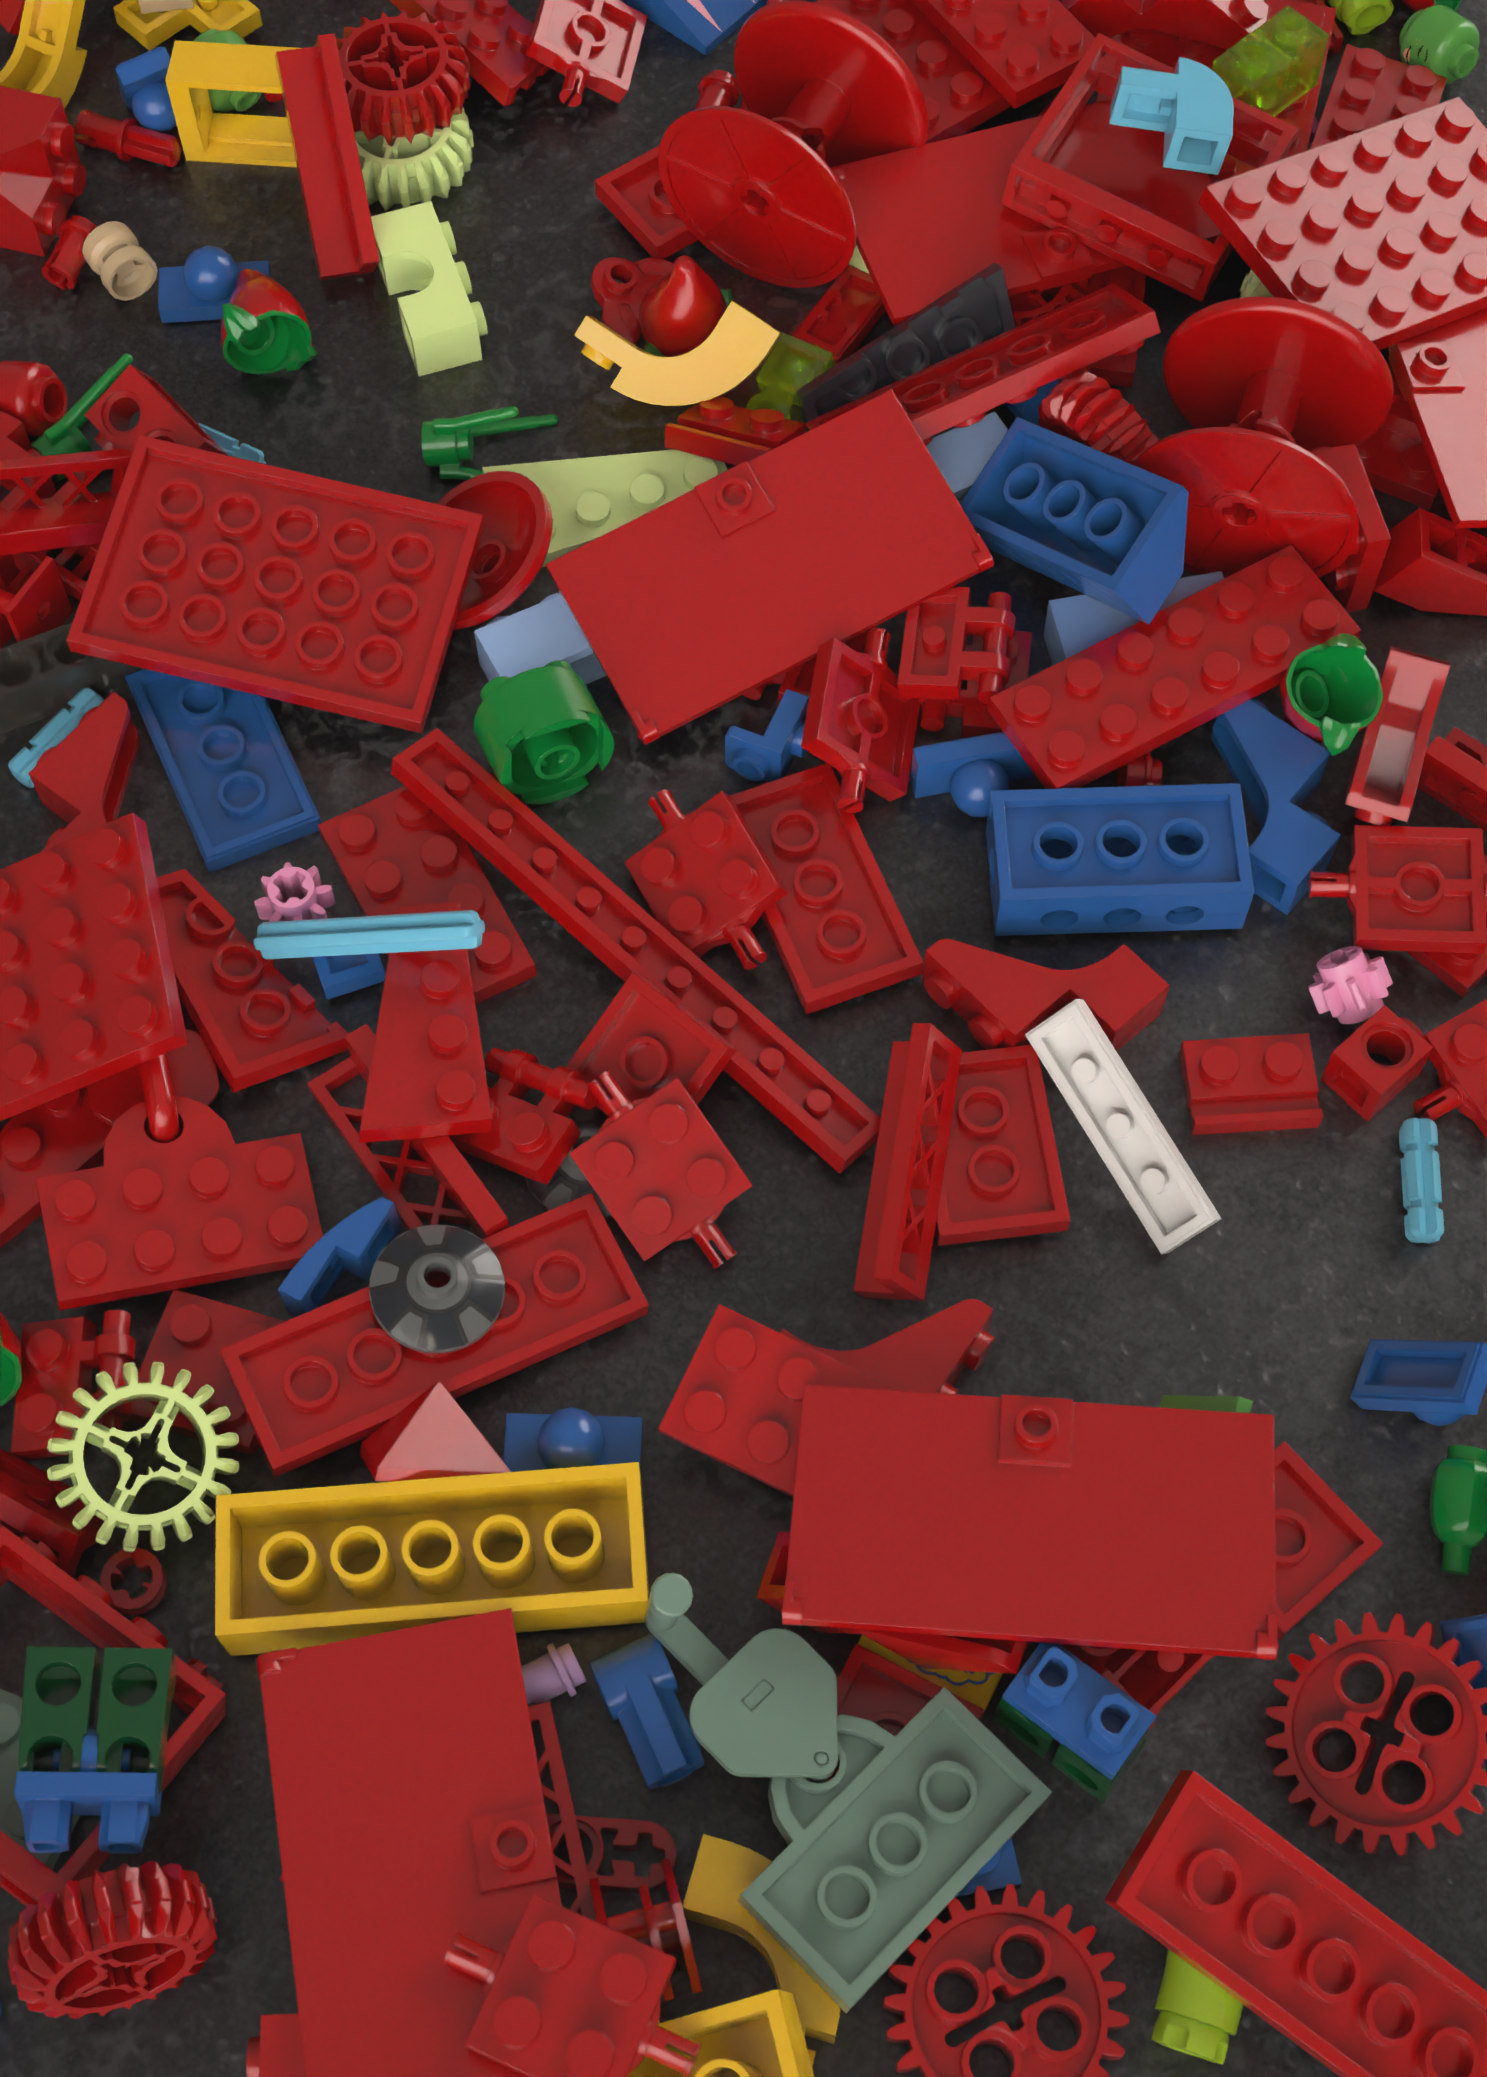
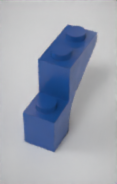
(1276, 776)

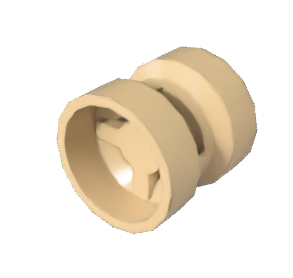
(122, 265)

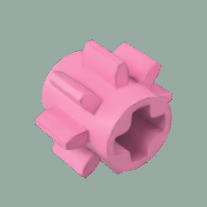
(294, 895)
(1350, 985)

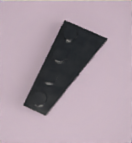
(940, 330)

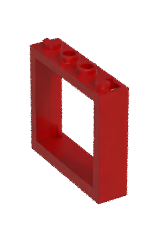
(1108, 221)
(88, 1610)

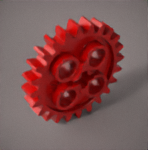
(1322, 1705)
(972, 1949)

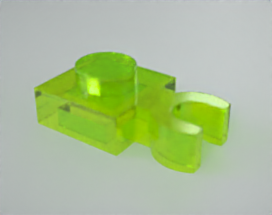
(787, 370)

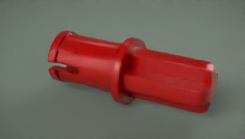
(127, 138)

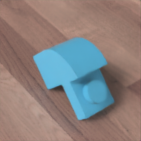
(1188, 106)

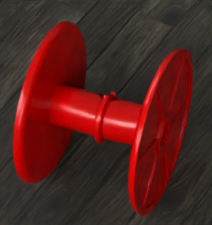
(762, 178)
(1262, 392)

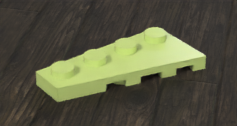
(611, 490)

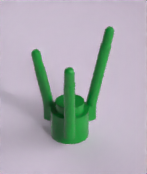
(65, 435)
(451, 441)

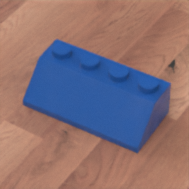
(1082, 518)

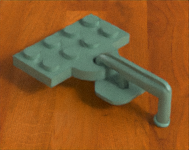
(878, 1841)

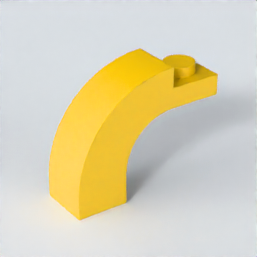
(46, 50)
(713, 368)
(712, 1898)

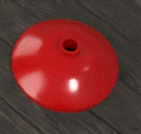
(511, 544)

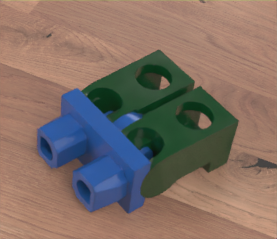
(1082, 1710)
(87, 1768)

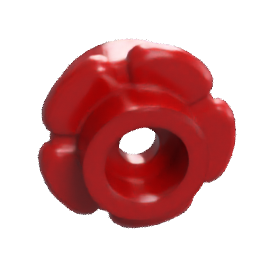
(1140, 772)

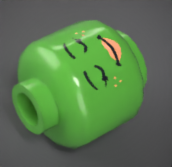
(1440, 42)

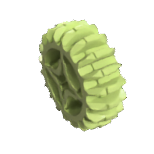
(418, 170)
(88, 1430)

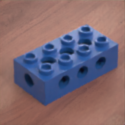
(1118, 859)

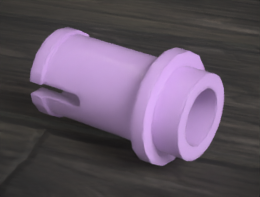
(552, 1675)

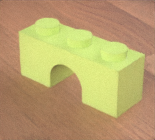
(438, 320)

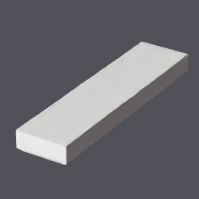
(1122, 1126)

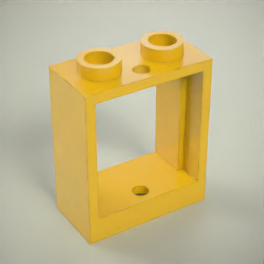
(225, 136)

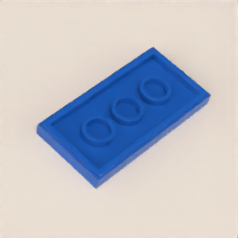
(224, 766)

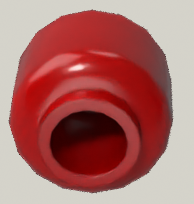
(32, 395)

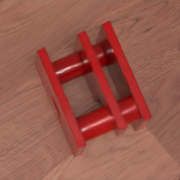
(29, 594)
(655, 1925)

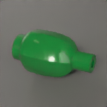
(1459, 1505)

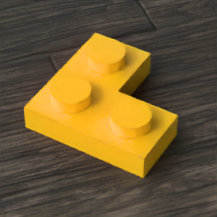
(156, 27)

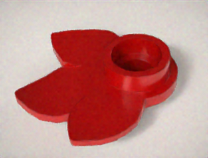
(621, 300)

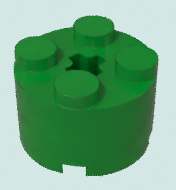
(542, 732)

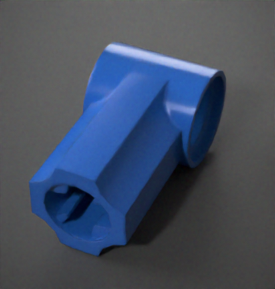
(641, 1695)

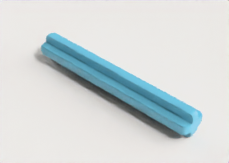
(370, 934)

